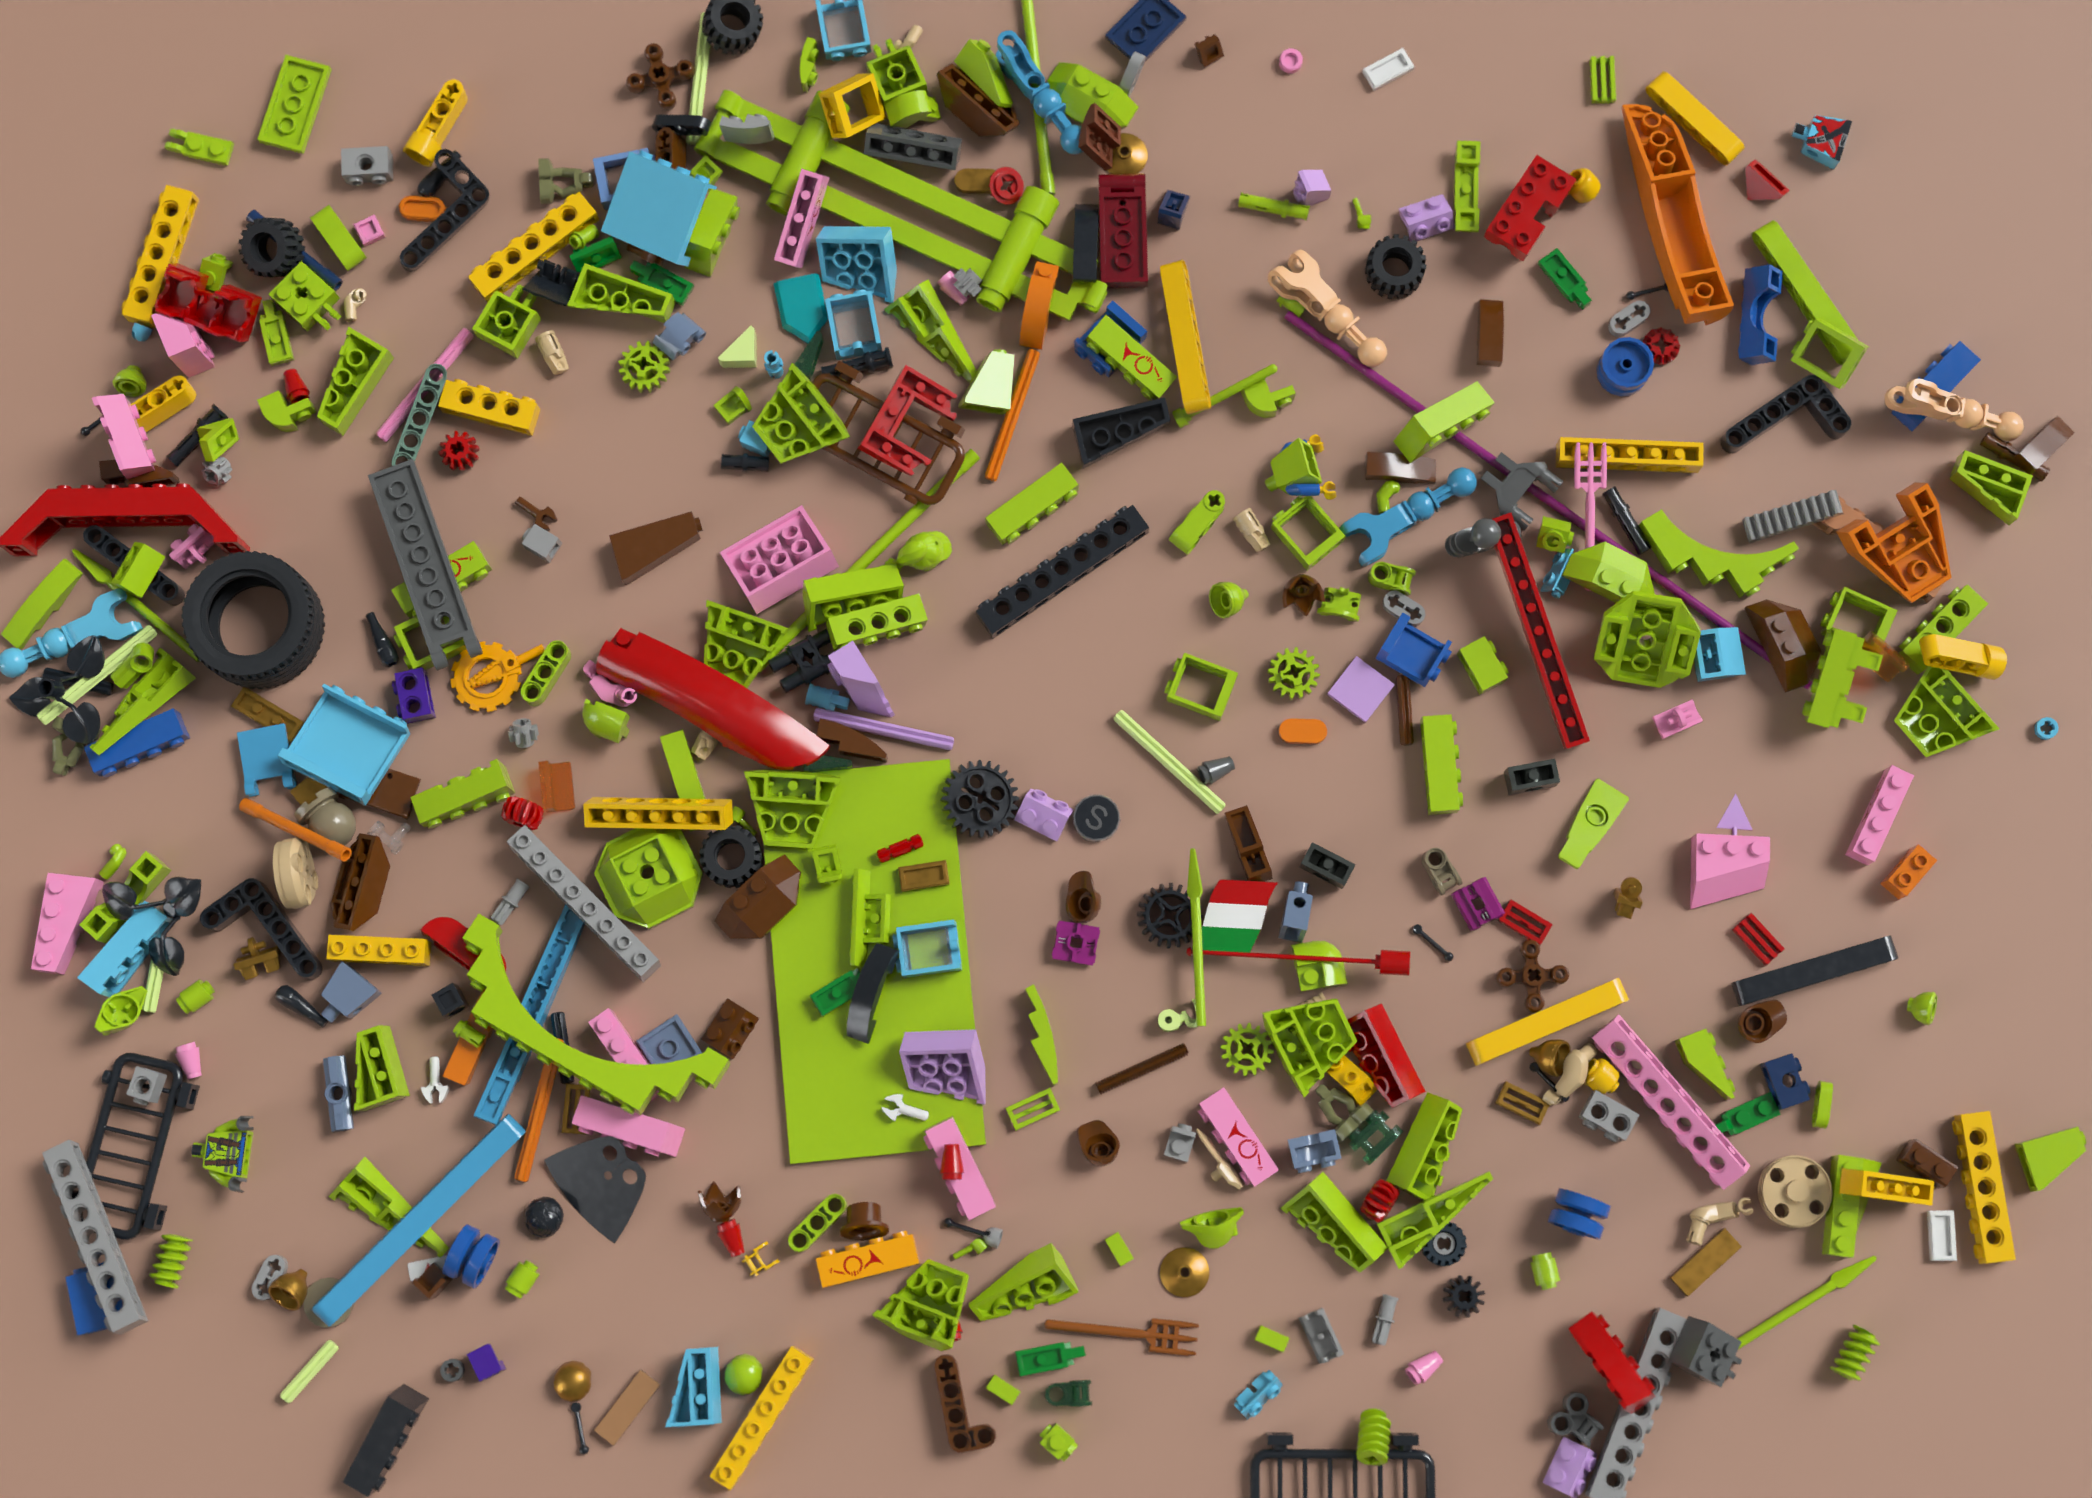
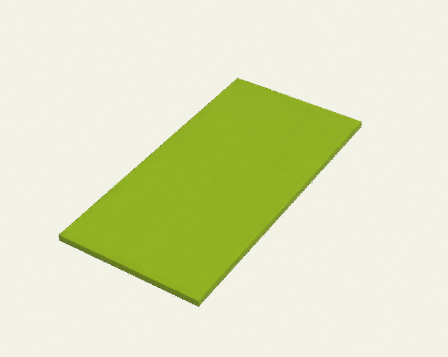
(833, 1080)

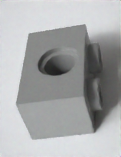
(356, 158)

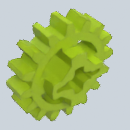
(643, 376)
(1296, 683)
(1238, 1056)

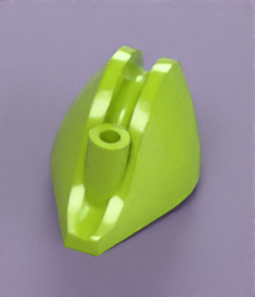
(120, 1011)
(1214, 1227)

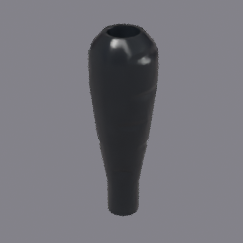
(434, 180)
(384, 647)
(294, 1001)

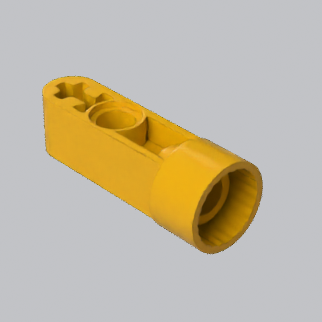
(425, 143)
(164, 402)
(1963, 656)

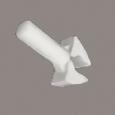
(435, 1082)
(904, 1109)

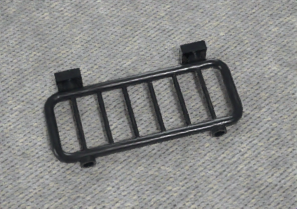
(184, 1096)
(1279, 1451)

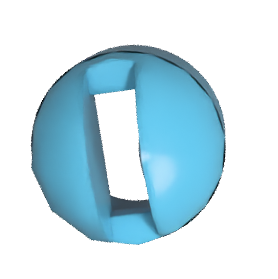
(140, 332)

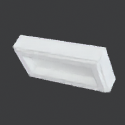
(1388, 69)
(1941, 1235)

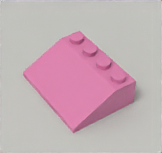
(779, 558)

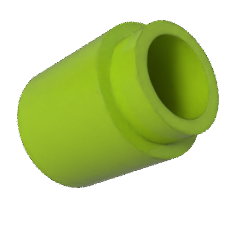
(195, 996)
(1545, 1270)
(522, 1278)

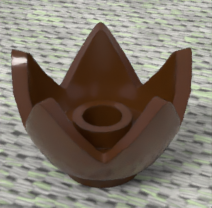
(1302, 592)
(718, 1205)

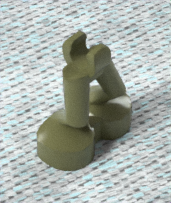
(548, 188)
(64, 762)
(1356, 1115)

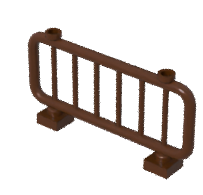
(945, 437)

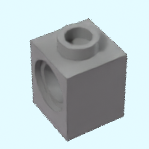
(541, 543)
(156, 1083)

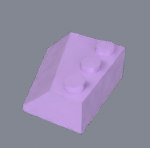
(855, 675)
(945, 1063)

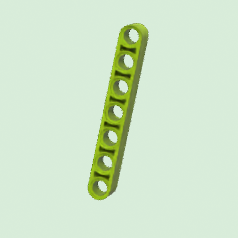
(1802, 286)

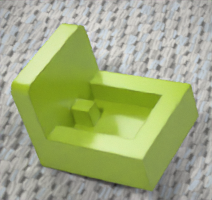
(215, 267)
(827, 864)

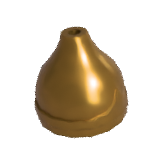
(1551, 1056)
(289, 1289)

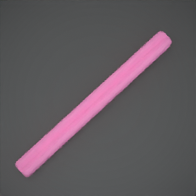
(404, 408)

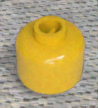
(1586, 186)
(1602, 1076)

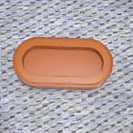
(421, 208)
(1302, 731)

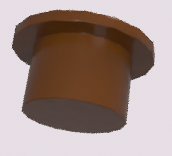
(864, 1222)

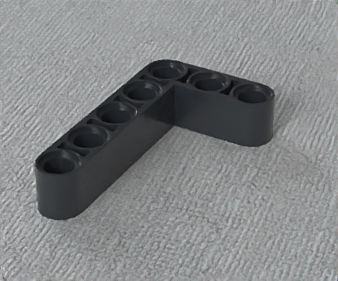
(449, 215)
(1784, 410)
(270, 922)

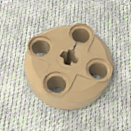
(294, 873)
(1794, 1191)

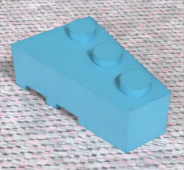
(698, 1390)

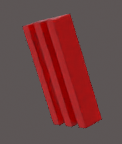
(1543, 933)
(1772, 954)

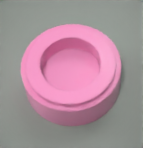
(1290, 61)

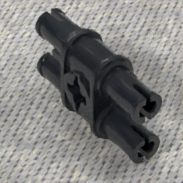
(795, 654)

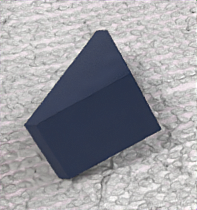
(1173, 209)

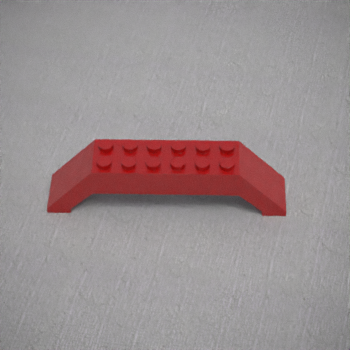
(116, 508)

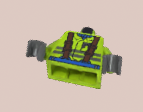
(227, 1152)

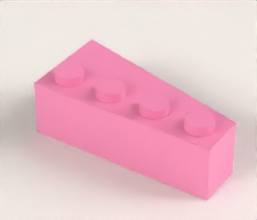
(64, 906)
(633, 1129)

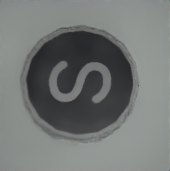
(1096, 818)

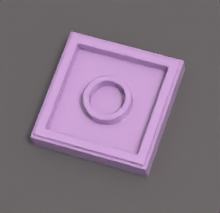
(1360, 689)

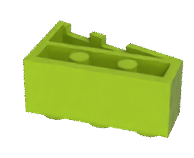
(711, 231)
(1992, 484)
(378, 1069)

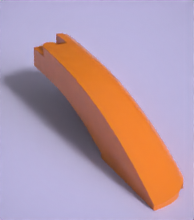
(1675, 216)

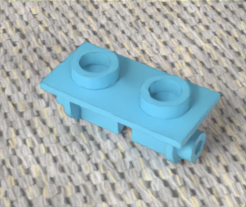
(1553, 580)
(1266, 1389)

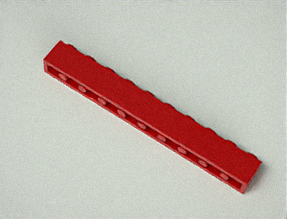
(1539, 634)

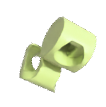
(1171, 1021)

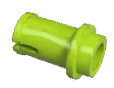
(579, 239)
(1292, 305)
(469, 1033)

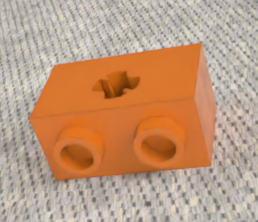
(1908, 872)

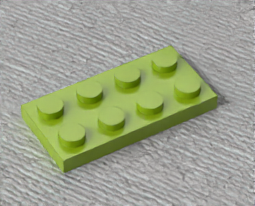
(294, 104)

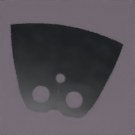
(600, 1201)

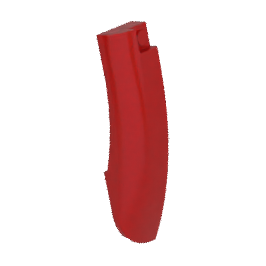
(709, 701)

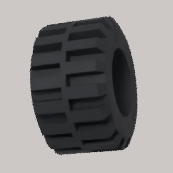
(729, 39)
(255, 247)
(1402, 250)
(719, 839)

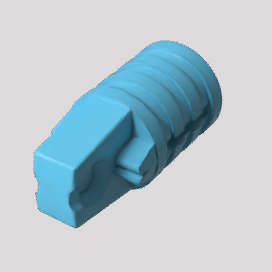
(826, 698)

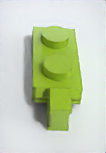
(275, 334)

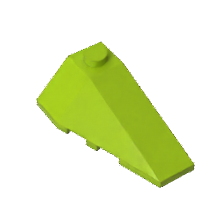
(1032, 1281)

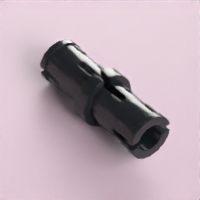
(745, 462)

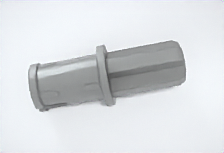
(509, 902)
(1384, 1319)

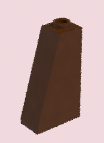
(652, 544)

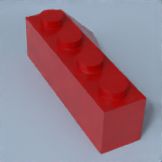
(1384, 1056)
(1612, 1362)

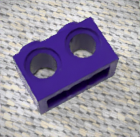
(420, 693)

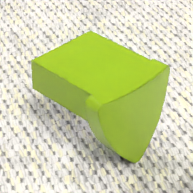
(733, 405)

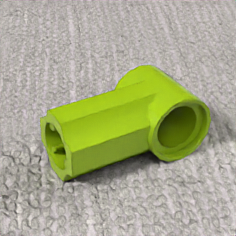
(133, 666)

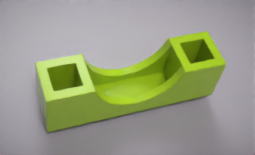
(143, 879)

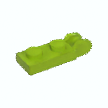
(201, 147)

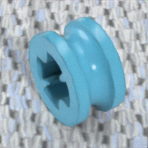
(2040, 723)

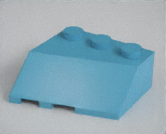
(858, 259)

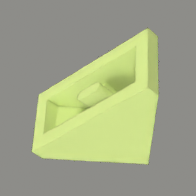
(741, 352)

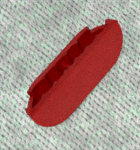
(448, 938)

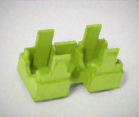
(1835, 678)

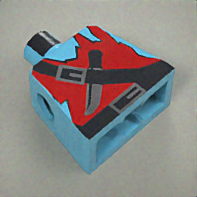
(1823, 139)

